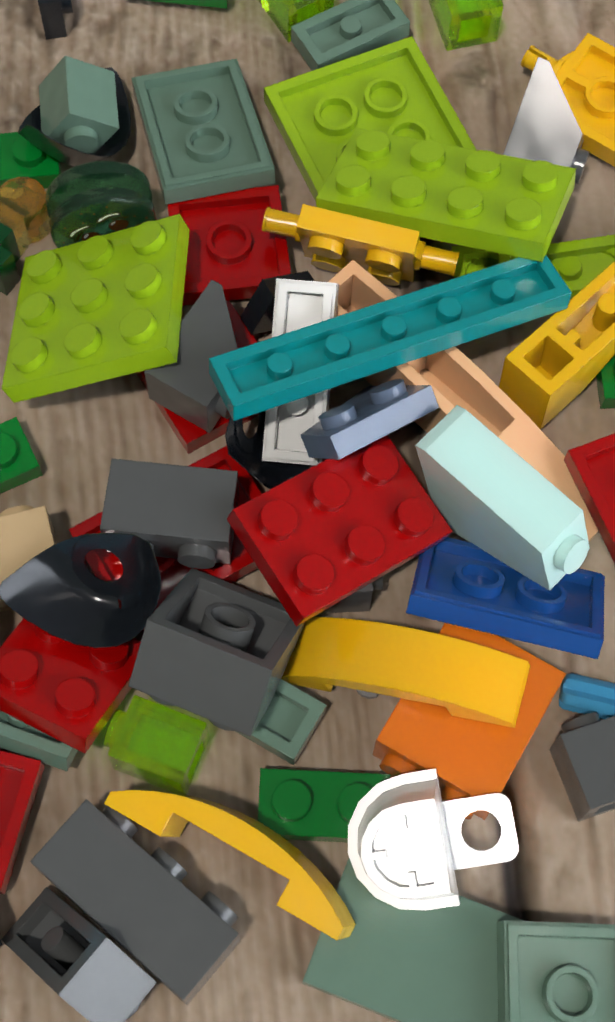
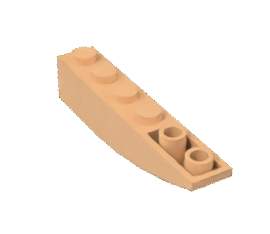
(464, 384)

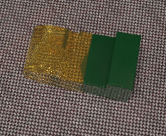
(21, 222)

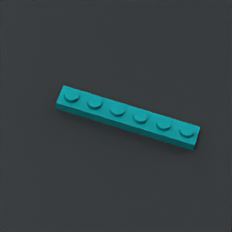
(386, 335)

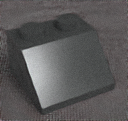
(215, 651)

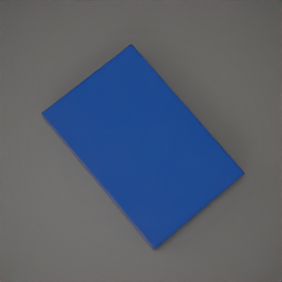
(478, 592)

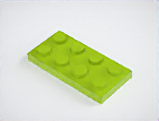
(450, 192)

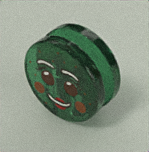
(97, 201)

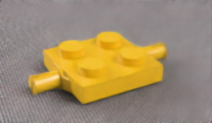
(589, 87)
(380, 248)

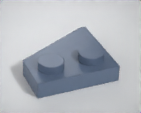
(367, 418)

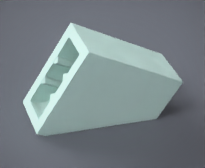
(501, 500)

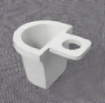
(412, 841)

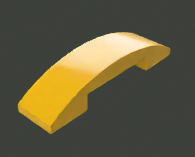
(411, 666)
(308, 890)

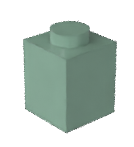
(79, 105)

